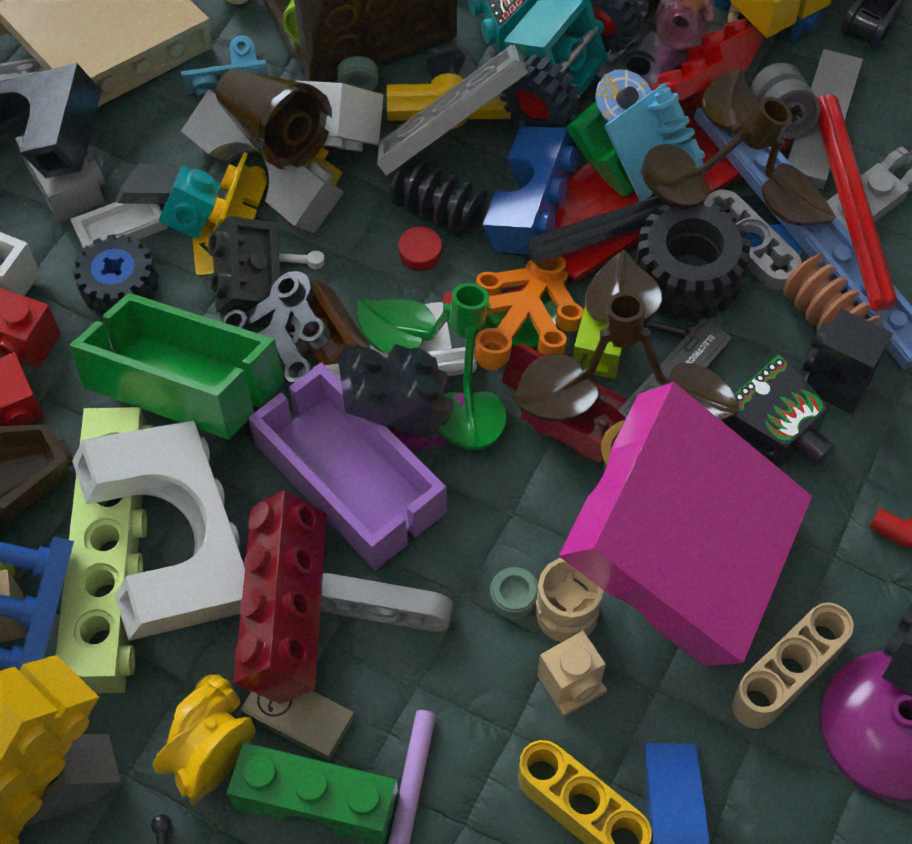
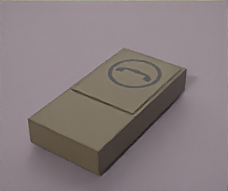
(304, 720)

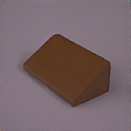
(339, 322)

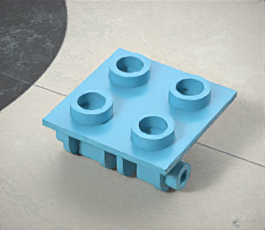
(242, 56)
(650, 123)

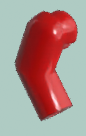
(893, 528)

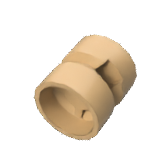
(566, 601)

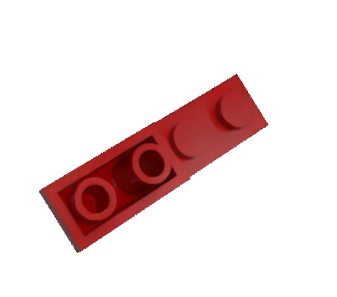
(714, 57)

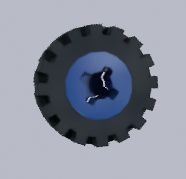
(97, 268)

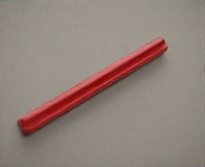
(855, 205)

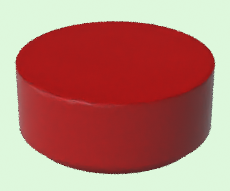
(420, 248)

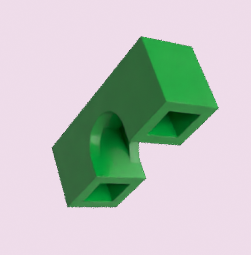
(287, 784)

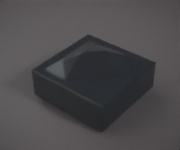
(453, 62)

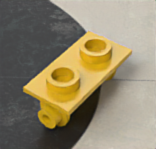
(242, 185)

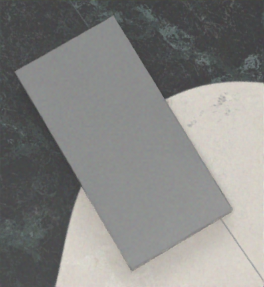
(451, 108)

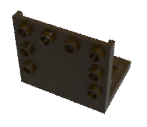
(362, 28)

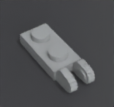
(881, 186)

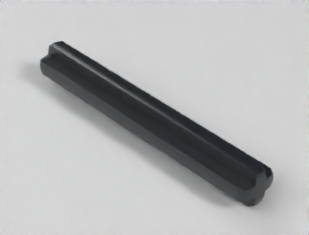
(592, 230)

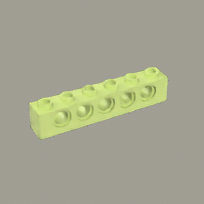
(92, 525)

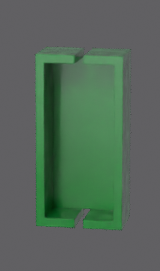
(178, 364)

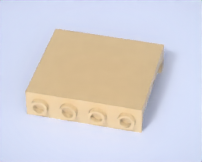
(110, 39)

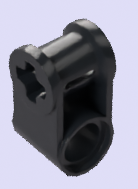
(872, 19)

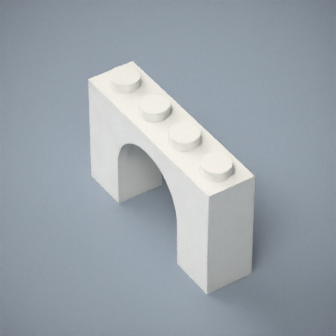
(174, 467)

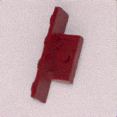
(582, 433)

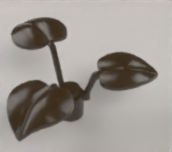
(733, 106)
(623, 299)

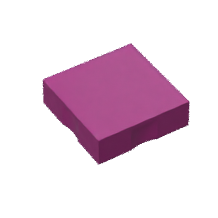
(688, 526)

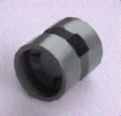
(789, 86)

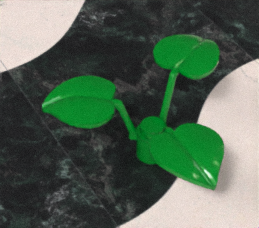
(410, 322)

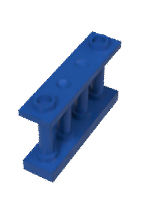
(38, 611)

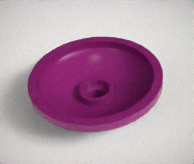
(866, 730)

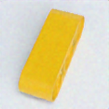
(574, 779)

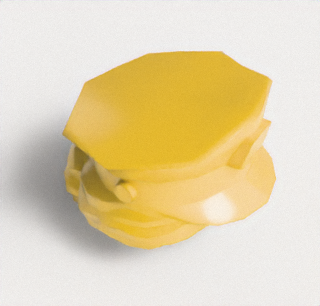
(204, 738)

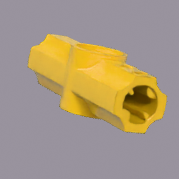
(409, 99)

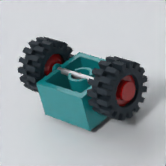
(562, 52)

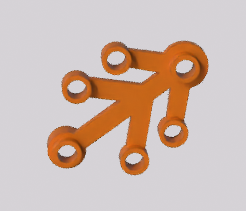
(495, 344)

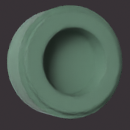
(358, 72)
(514, 592)

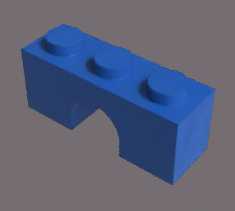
(542, 166)

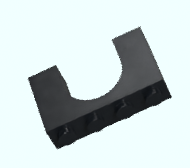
(59, 116)

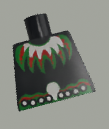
(781, 415)

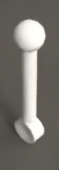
(314, 259)

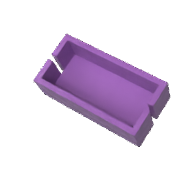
(349, 467)

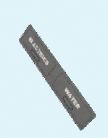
(697, 347)

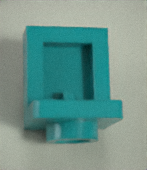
(190, 201)

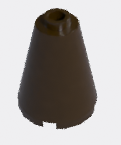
(276, 115)

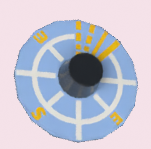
(619, 92)

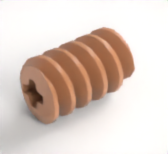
(820, 297)

